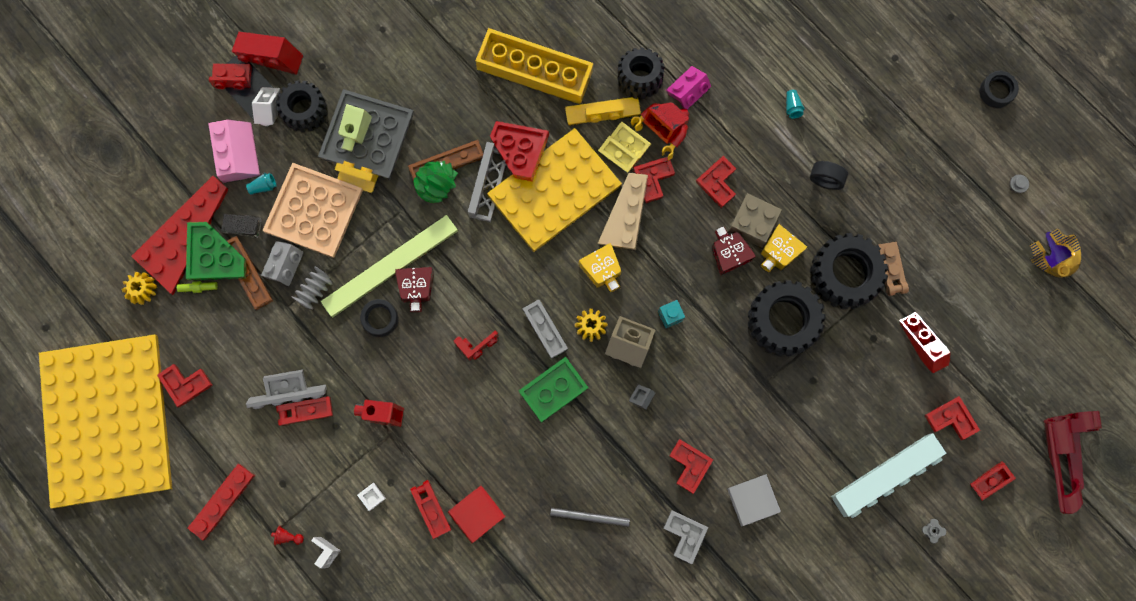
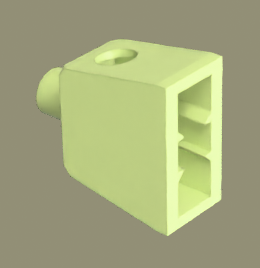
(357, 120)

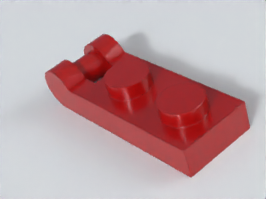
(305, 411)
(431, 510)

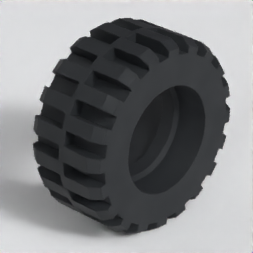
(865, 254)
(803, 301)

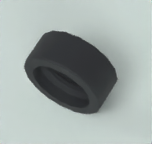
(1006, 78)
(829, 175)
(375, 304)

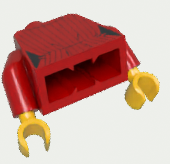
(666, 122)

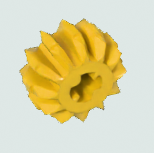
(132, 291)
(598, 328)

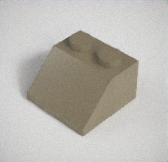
(630, 342)

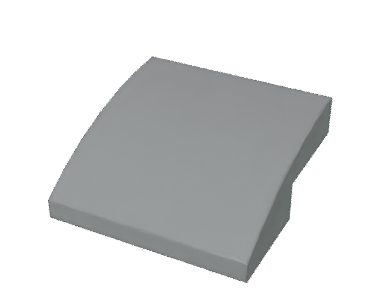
(753, 500)

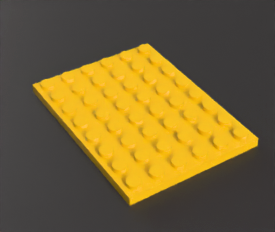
(104, 421)

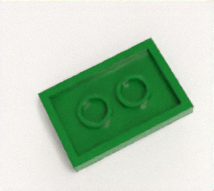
(553, 389)

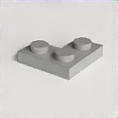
(690, 533)

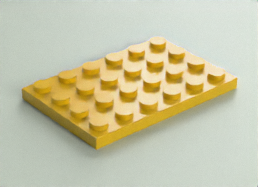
(564, 188)

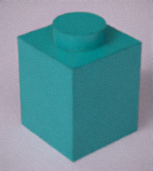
(671, 314)

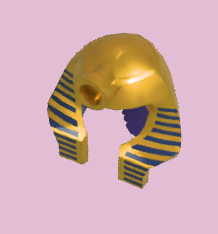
(1064, 257)

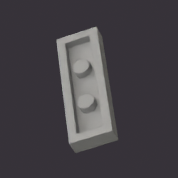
(545, 329)

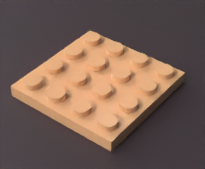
(313, 210)

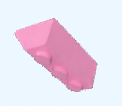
(234, 150)

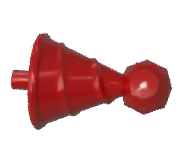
(283, 536)

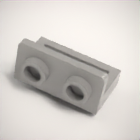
(282, 263)

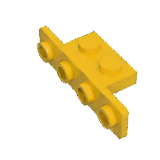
(602, 111)

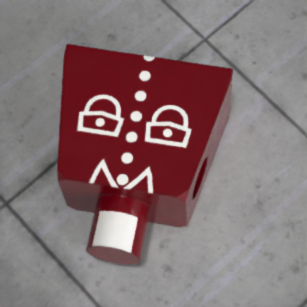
(731, 251)
(415, 286)

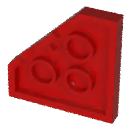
(519, 148)

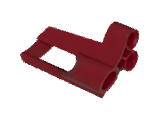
(1064, 438)

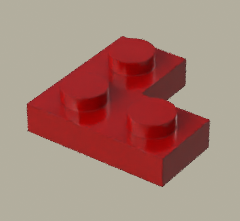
(656, 171)
(713, 181)
(182, 389)
(953, 413)
(695, 465)

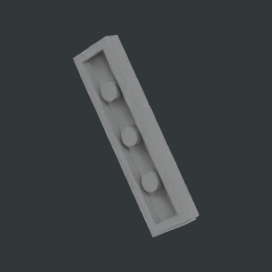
(482, 177)

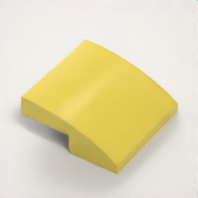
(624, 147)

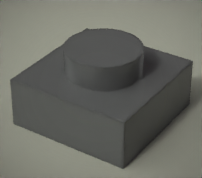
(642, 396)

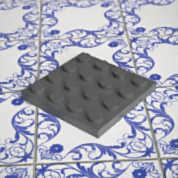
(382, 139)

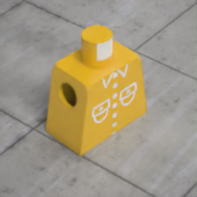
(781, 249)
(602, 267)

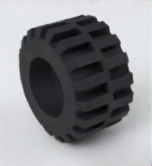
(638, 85)
(296, 93)

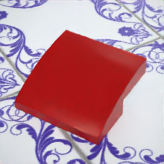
(476, 514)

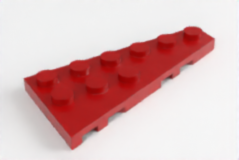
(166, 249)

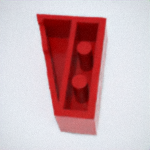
(267, 51)

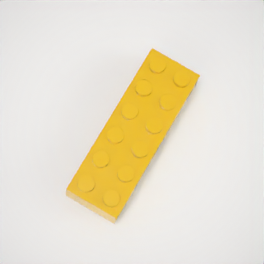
(534, 66)

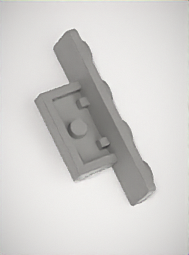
(284, 388)

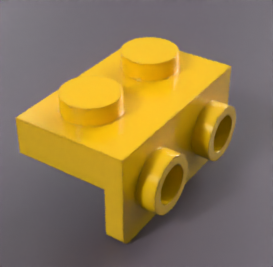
(361, 178)

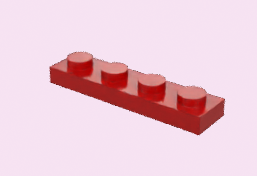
(221, 502)

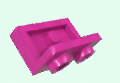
(689, 87)

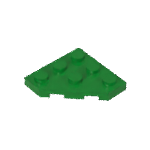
(211, 255)

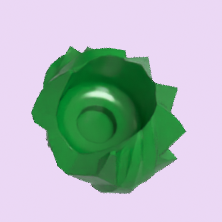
(435, 181)

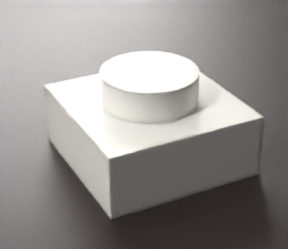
(371, 496)

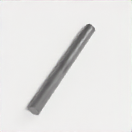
(590, 517)

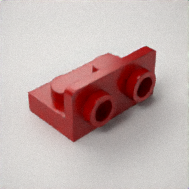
(231, 75)

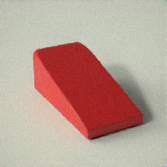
(992, 480)

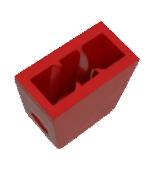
(380, 412)

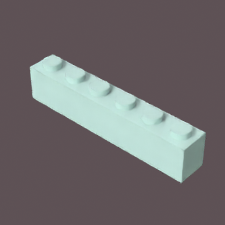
(888, 475)

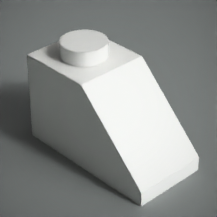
(265, 106)

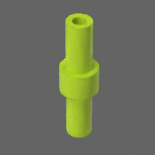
(197, 287)

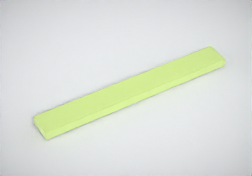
(386, 267)

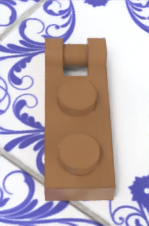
(895, 270)

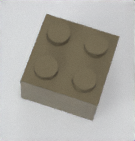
(755, 220)

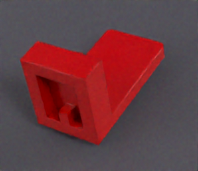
(464, 346)

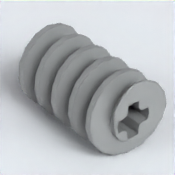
(312, 288)

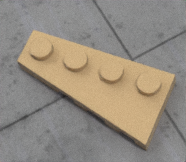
(625, 218)

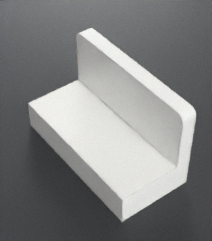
(328, 555)

